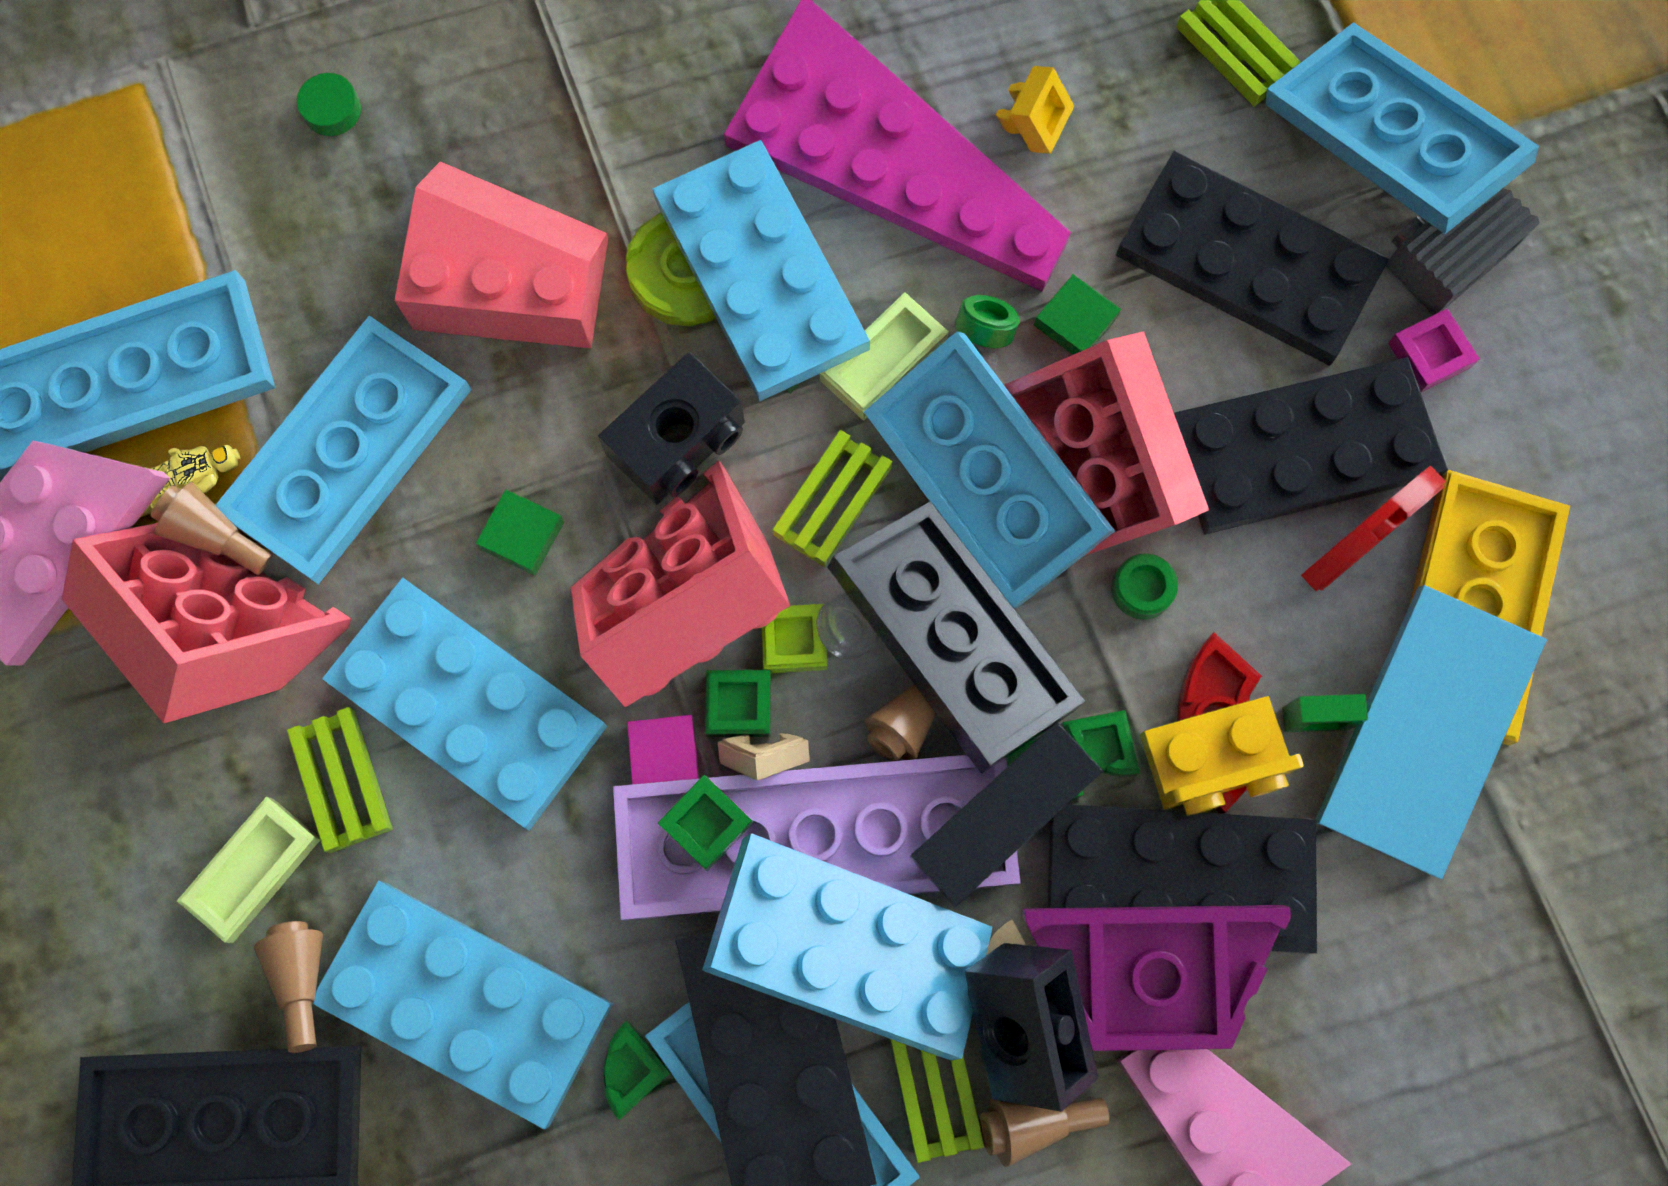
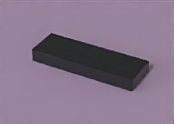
(1005, 814)

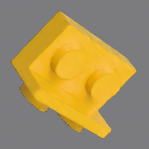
(1217, 754)

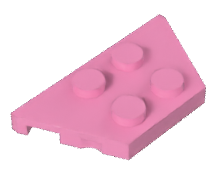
(43, 506)

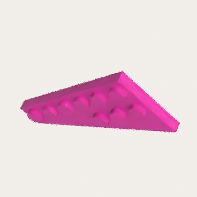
(870, 140)

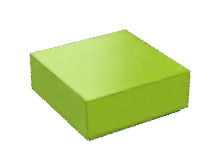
(793, 641)

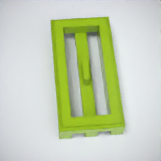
(1245, 39)
(860, 456)
(322, 730)
(947, 1144)

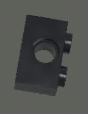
(681, 396)
(1032, 1025)

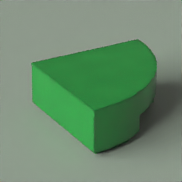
(1107, 742)
(630, 1070)

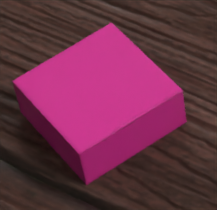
(1434, 349)
(663, 749)

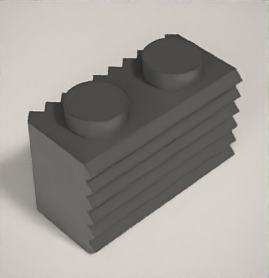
(1446, 265)

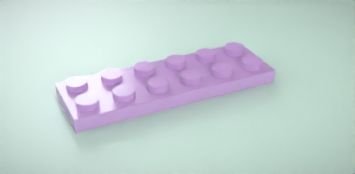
(843, 815)

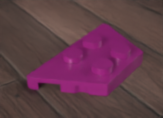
(1163, 971)

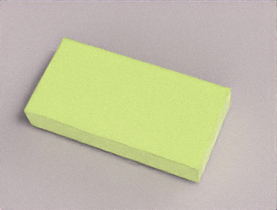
(897, 345)
(248, 870)

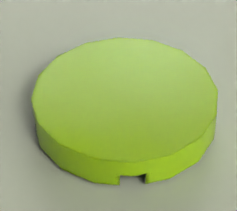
(663, 278)

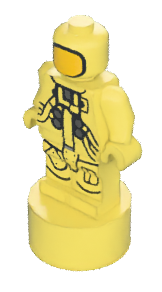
(195, 466)

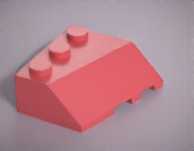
(497, 264)
(1116, 435)
(677, 592)
(192, 622)

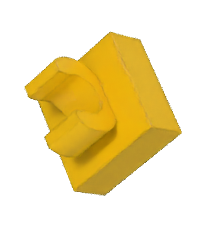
(1038, 110)

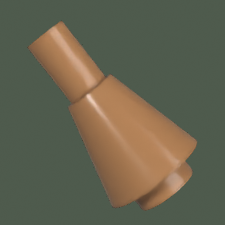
(195, 520)
(900, 726)
(291, 967)
(1022, 1130)

